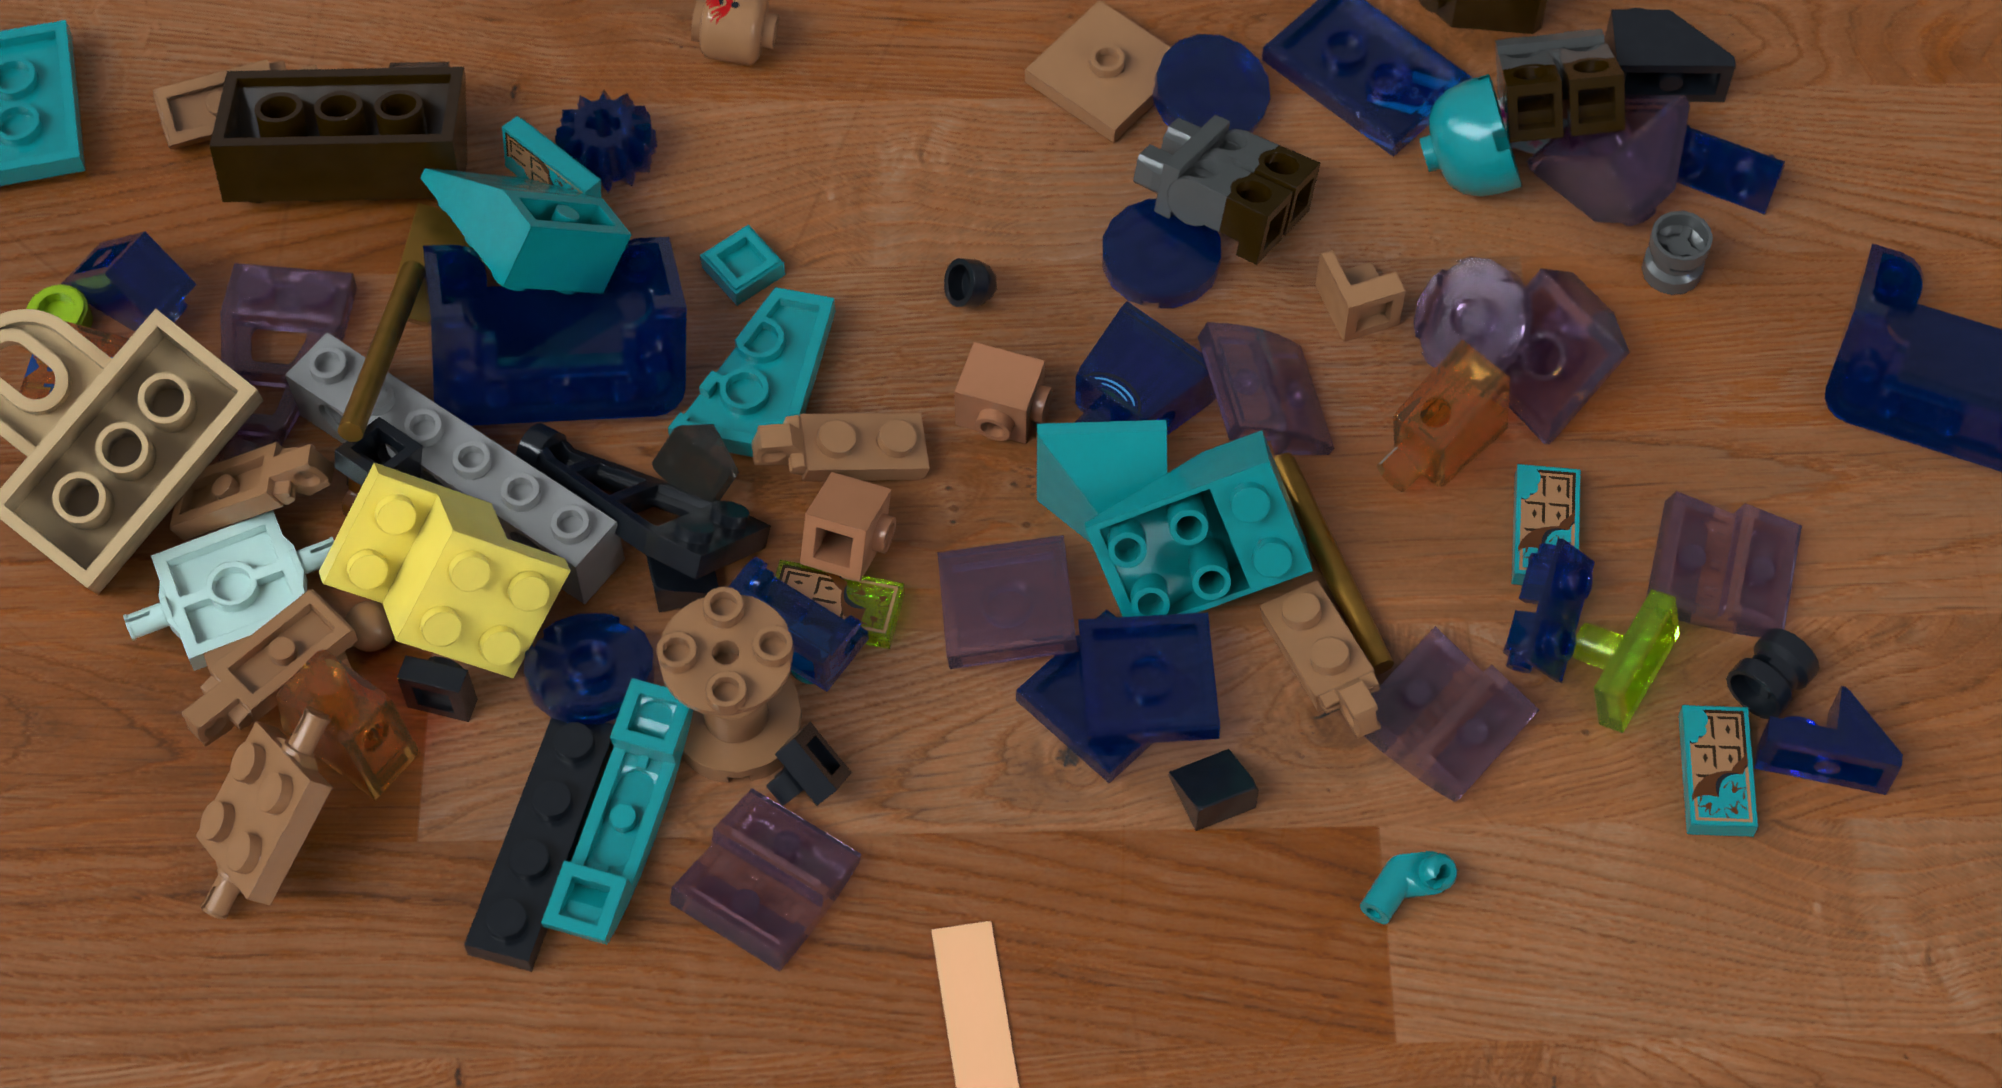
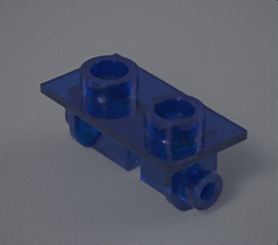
(1728, 170)
(1559, 583)

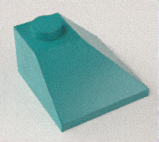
(1096, 465)

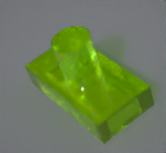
(1629, 659)

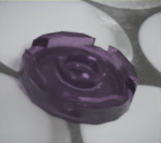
(1474, 304)

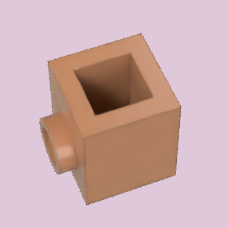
(1001, 393)
(847, 526)

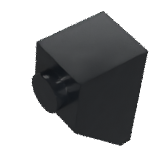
(1667, 56)

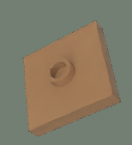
(1100, 70)

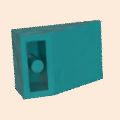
(533, 230)
(1201, 533)

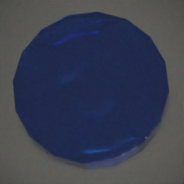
(1209, 78)
(1159, 257)
(586, 667)

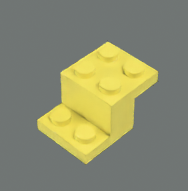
(444, 571)

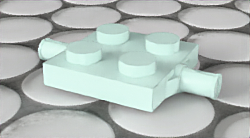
(226, 585)

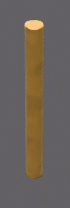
(381, 352)
(1333, 565)

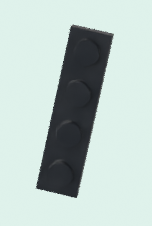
(538, 842)

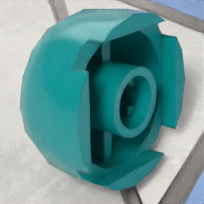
(1471, 140)

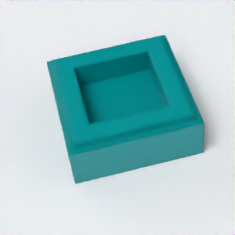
(742, 265)

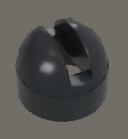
(969, 283)

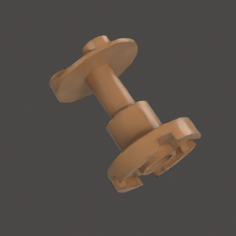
(732, 668)

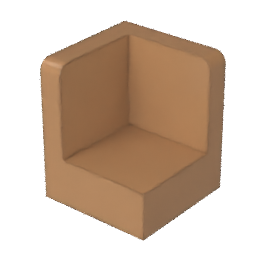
(1359, 297)

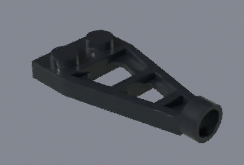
(695, 543)

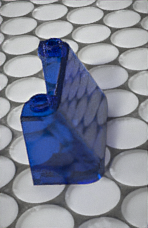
(555, 353)
(1917, 367)

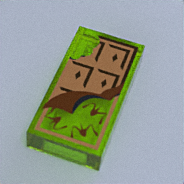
(871, 600)

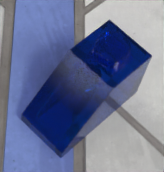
(131, 279)

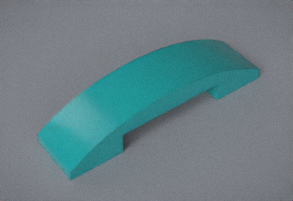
(624, 815)

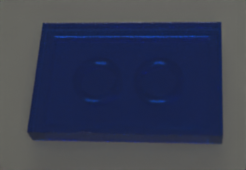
(1363, 69)

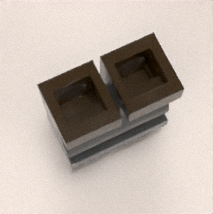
(1550, 68)
(1229, 183)

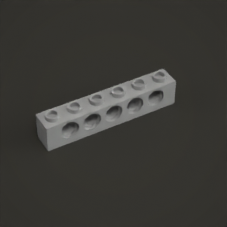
(460, 458)

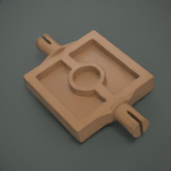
(263, 812)

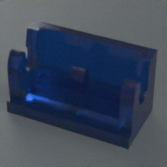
(820, 638)

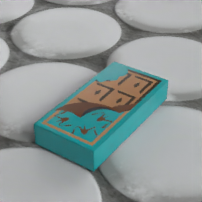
(538, 158)
(1543, 512)
(1717, 771)

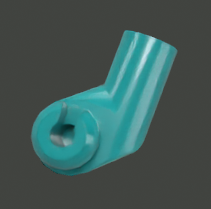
(1407, 877)

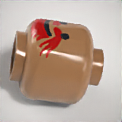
(734, 29)

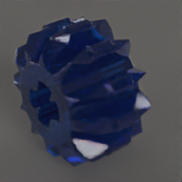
(609, 138)

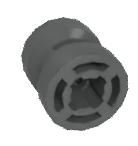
(1677, 252)

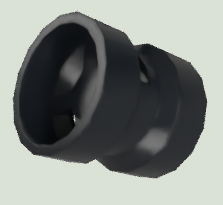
(1776, 669)

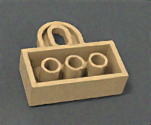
(111, 437)

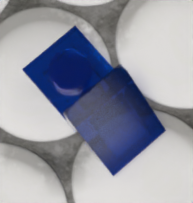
(1844, 753)

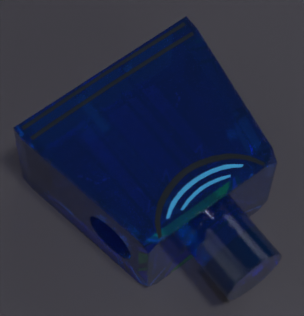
(1142, 374)

